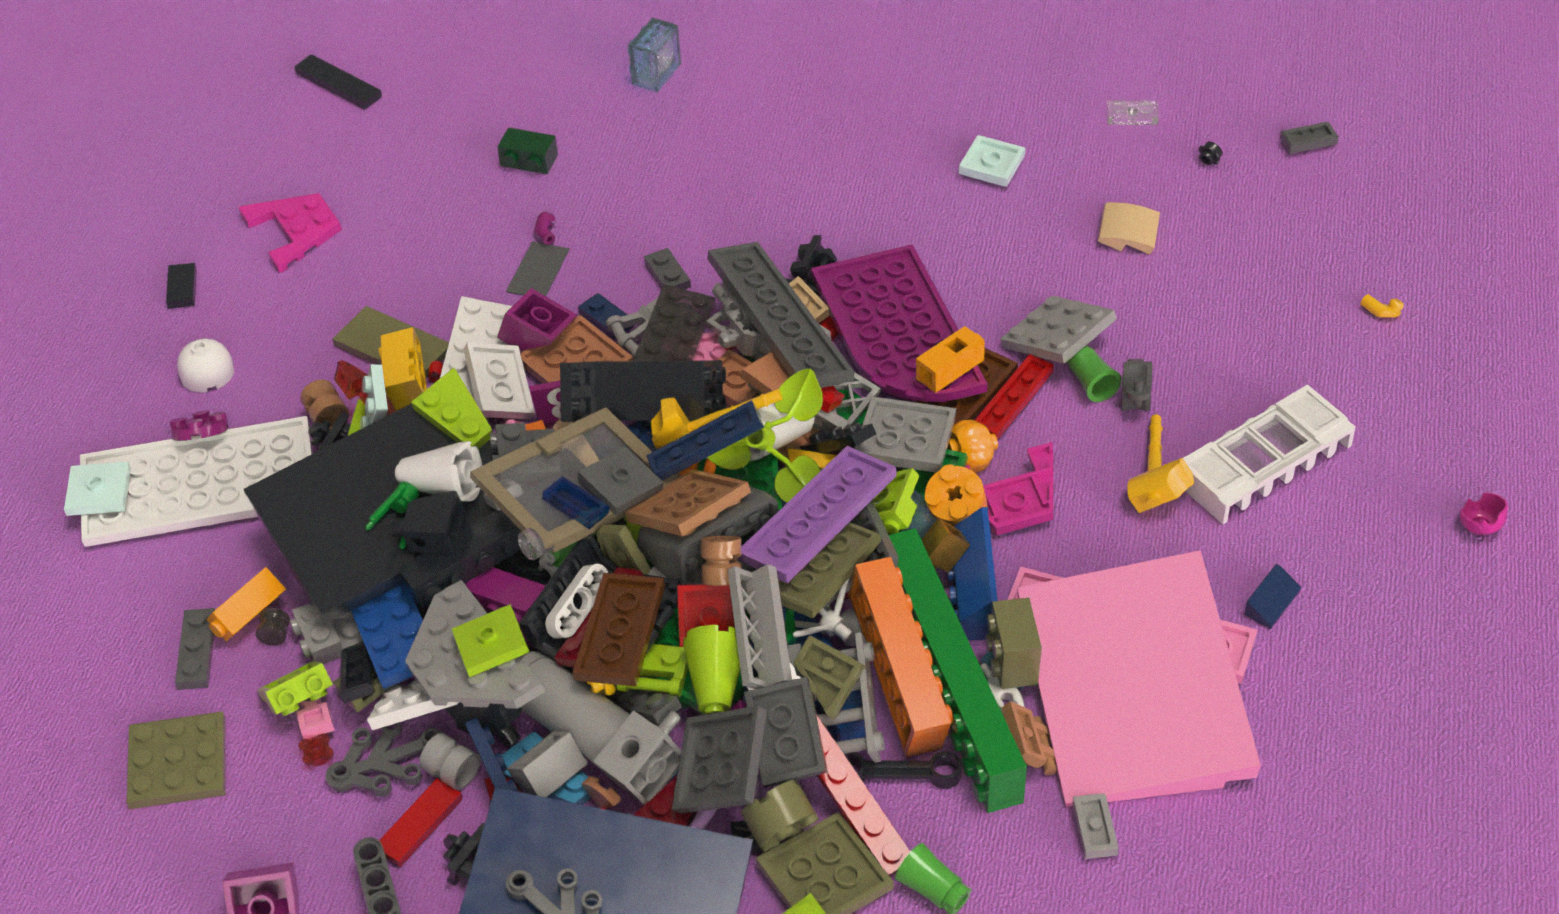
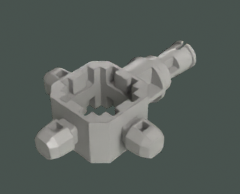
(739, 334)

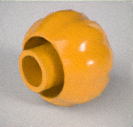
(975, 441)

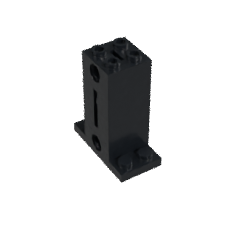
(636, 388)

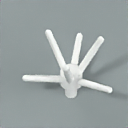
(829, 623)

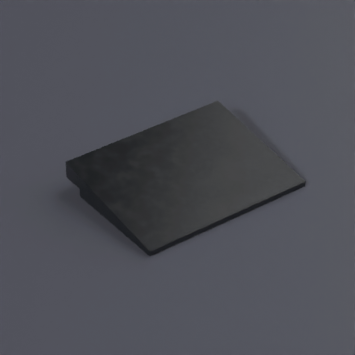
(325, 501)

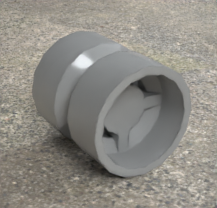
(449, 761)

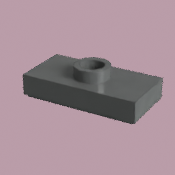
(1309, 137)

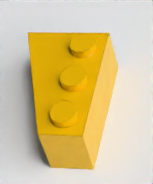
(402, 367)

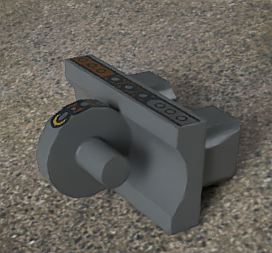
(1136, 384)

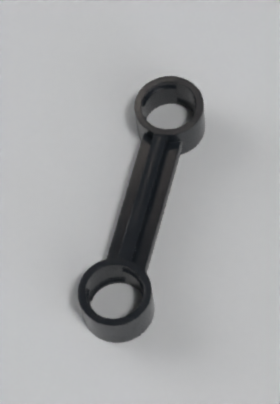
(909, 769)

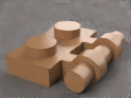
(1030, 737)

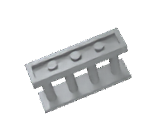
(874, 739)

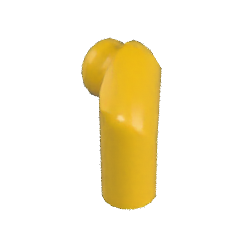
(1378, 309)
(604, 689)

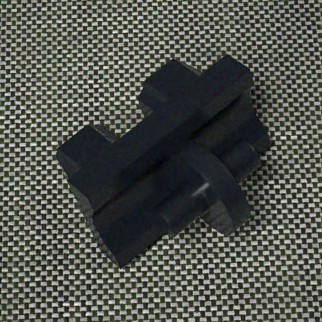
(811, 256)
(323, 434)
(461, 854)

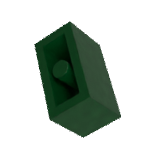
(527, 150)

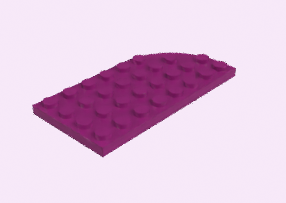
(889, 318)

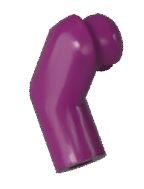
(541, 227)

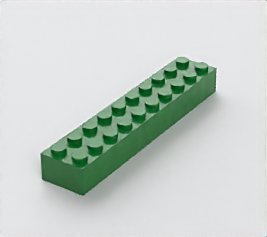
(978, 723)

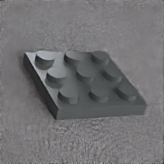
(719, 760)

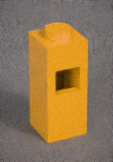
(950, 359)
(245, 604)

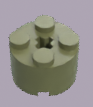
(779, 815)

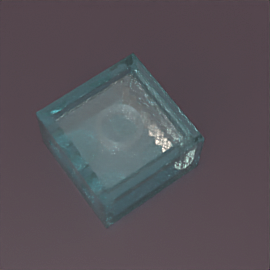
(654, 54)

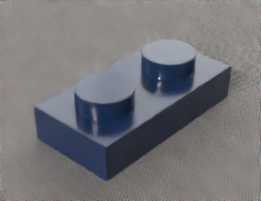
(598, 310)

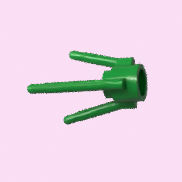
(397, 501)

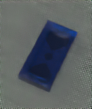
(575, 502)

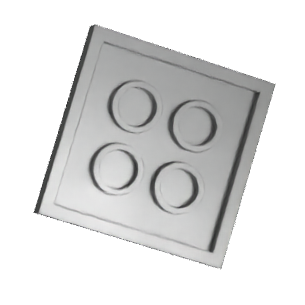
(1058, 329)
(908, 433)

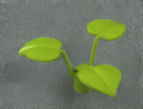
(801, 400)

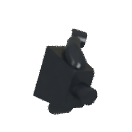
(494, 716)

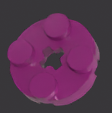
(201, 424)

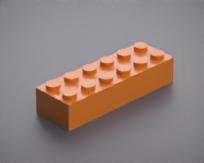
(900, 657)

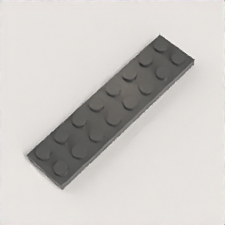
(779, 313)

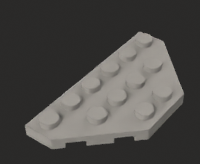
(440, 668)

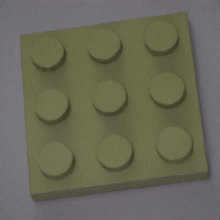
(176, 760)
(829, 865)

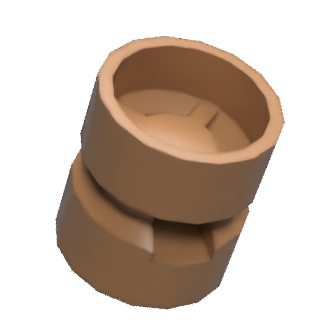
(322, 402)
(720, 555)

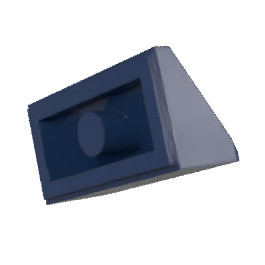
(1272, 597)

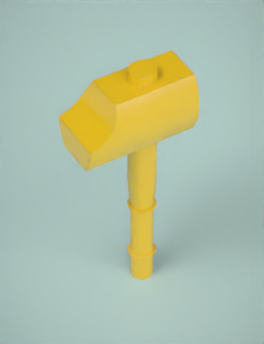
(672, 423)
(1160, 482)

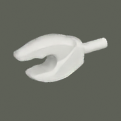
(1010, 694)

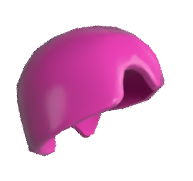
(1484, 515)

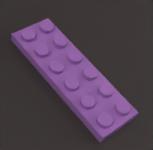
(817, 513)

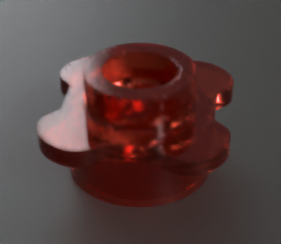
(318, 756)

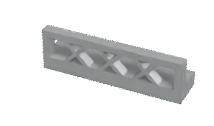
(765, 628)

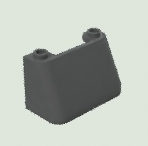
(681, 556)

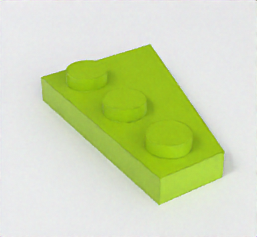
(453, 410)

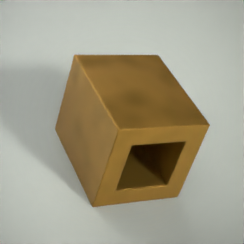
(944, 545)

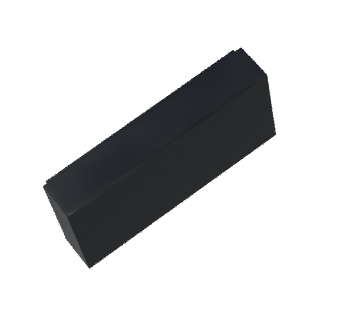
(181, 285)

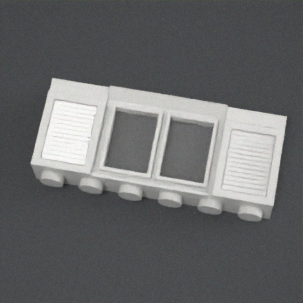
(1265, 450)

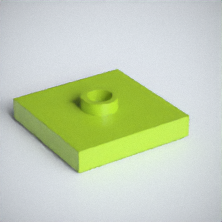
(490, 640)

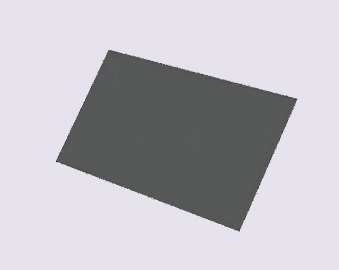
(538, 268)

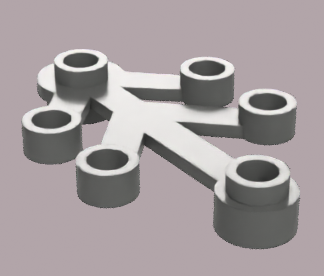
(379, 761)
(543, 904)

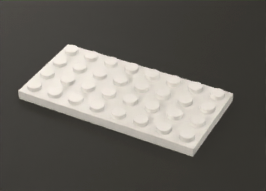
(194, 480)

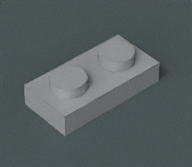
(1095, 826)

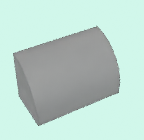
(548, 764)

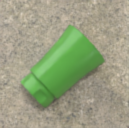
(1095, 374)
(933, 879)

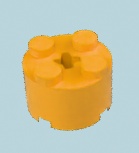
(954, 494)

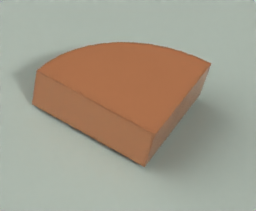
(601, 796)

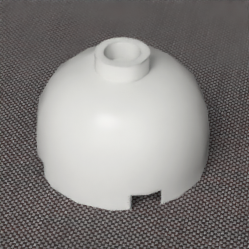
(204, 365)

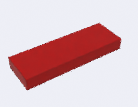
(419, 821)

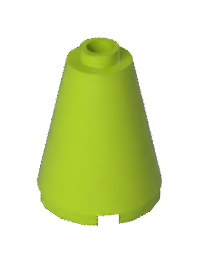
(713, 666)

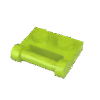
(662, 662)

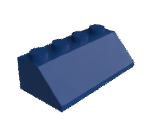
(974, 576)

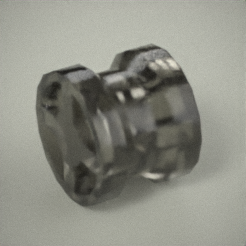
(272, 626)

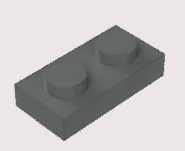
(666, 269)

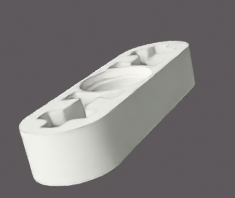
(565, 604)

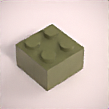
(1014, 643)

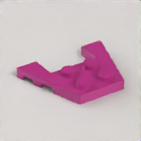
(303, 219)
(1023, 498)

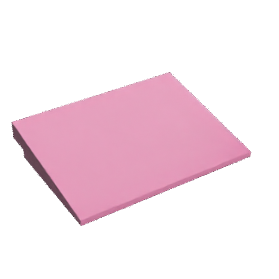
(1139, 682)

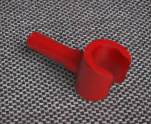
(435, 371)

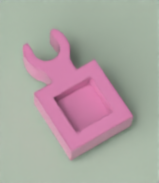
(314, 718)

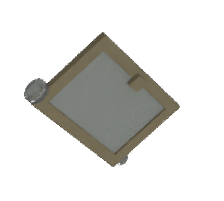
(521, 476)

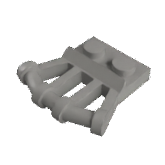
(628, 340)

